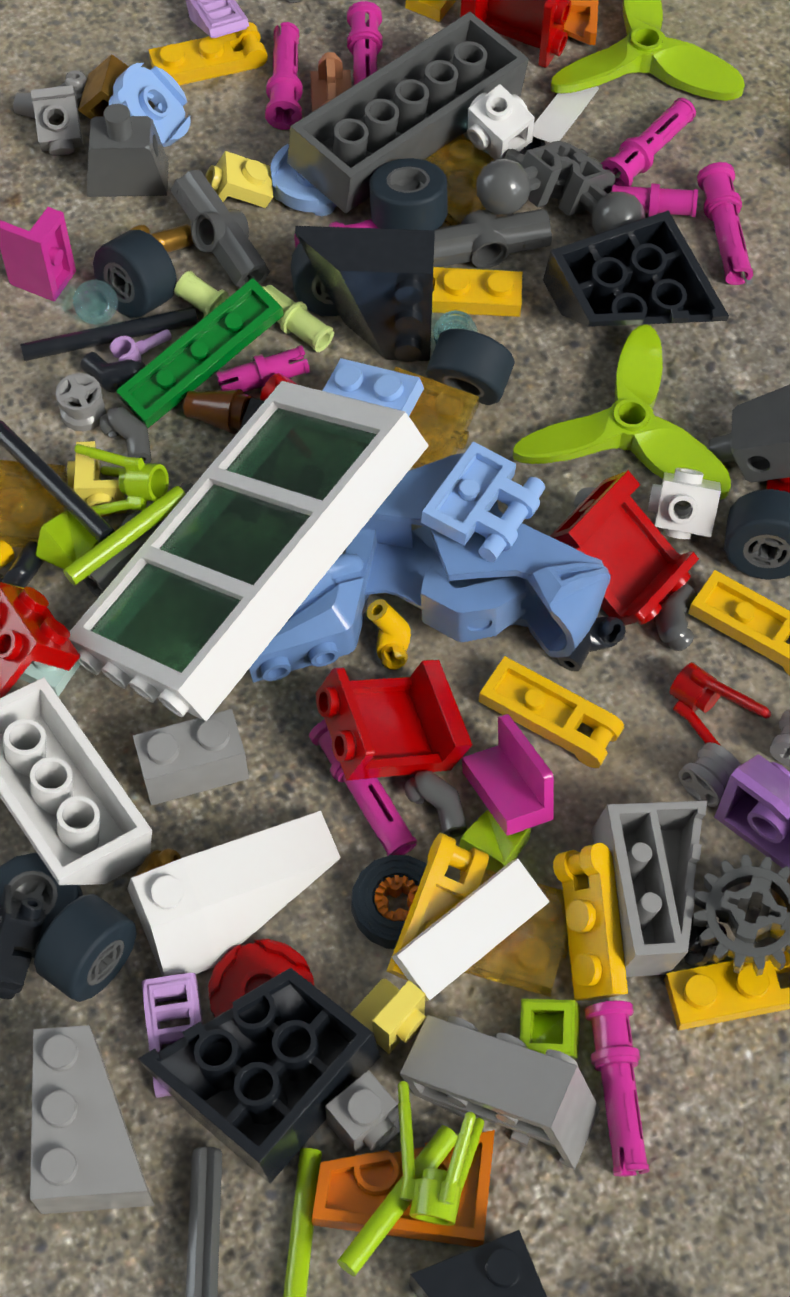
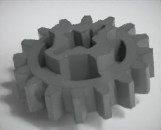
(732, 910)

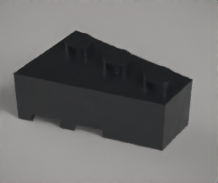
(489, 1270)

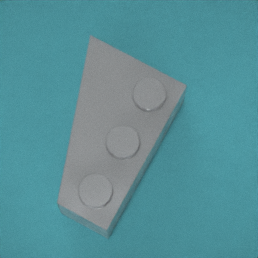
(654, 876)
(503, 1084)
(78, 1131)

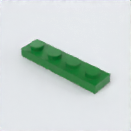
(200, 352)

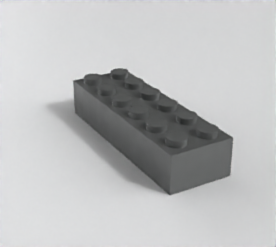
(403, 109)

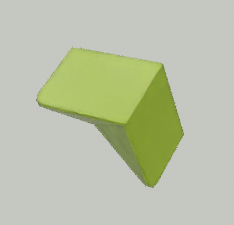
(64, 541)
(490, 838)
(550, 1025)

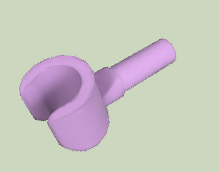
(127, 349)

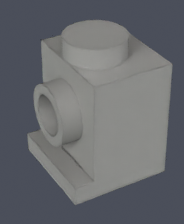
(54, 103)
(364, 1116)

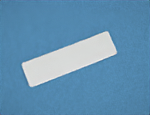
(562, 114)

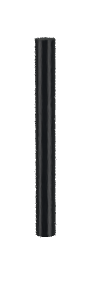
(107, 333)
(54, 484)

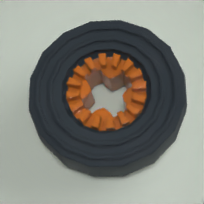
(369, 902)

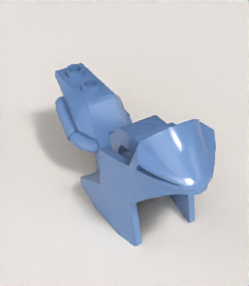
(459, 592)

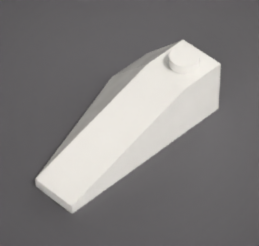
(228, 892)

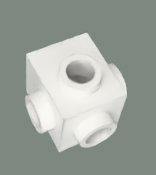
(499, 122)
(685, 520)

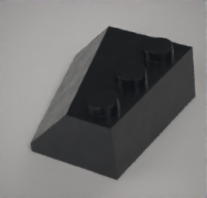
(632, 278)
(378, 284)
(266, 1069)

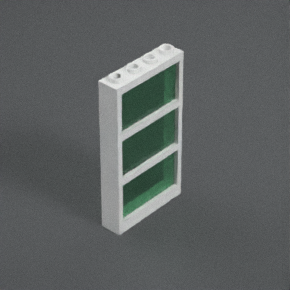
(246, 547)

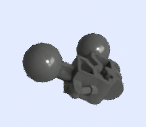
(558, 173)

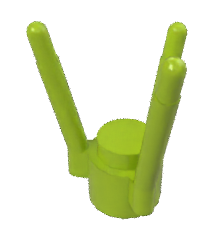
(137, 479)
(438, 1192)

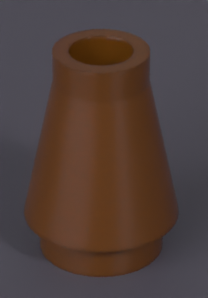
(218, 408)

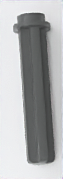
(204, 1223)

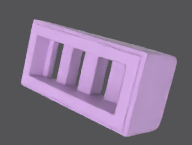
(217, 16)
(168, 989)

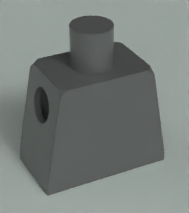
(125, 156)
(758, 437)

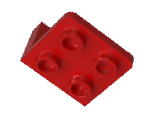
(30, 635)

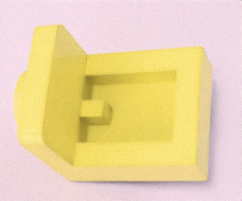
(241, 179)
(85, 479)
(392, 1013)

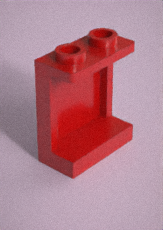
(528, 21)
(630, 546)
(393, 723)

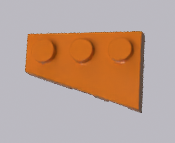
(357, 1185)

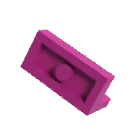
(38, 258)
(512, 780)

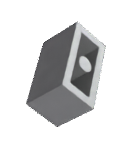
(191, 757)

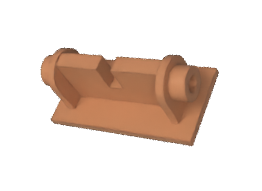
(328, 80)

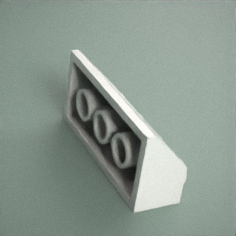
(65, 792)

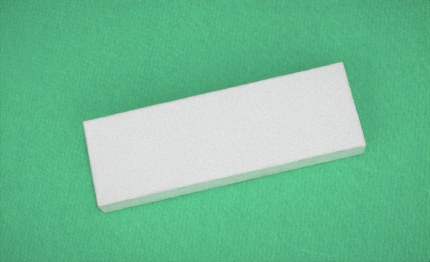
(471, 929)

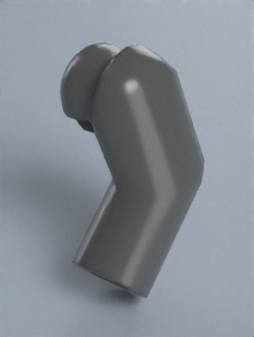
(135, 432)
(671, 620)
(443, 796)

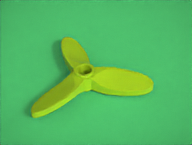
(649, 51)
(628, 423)

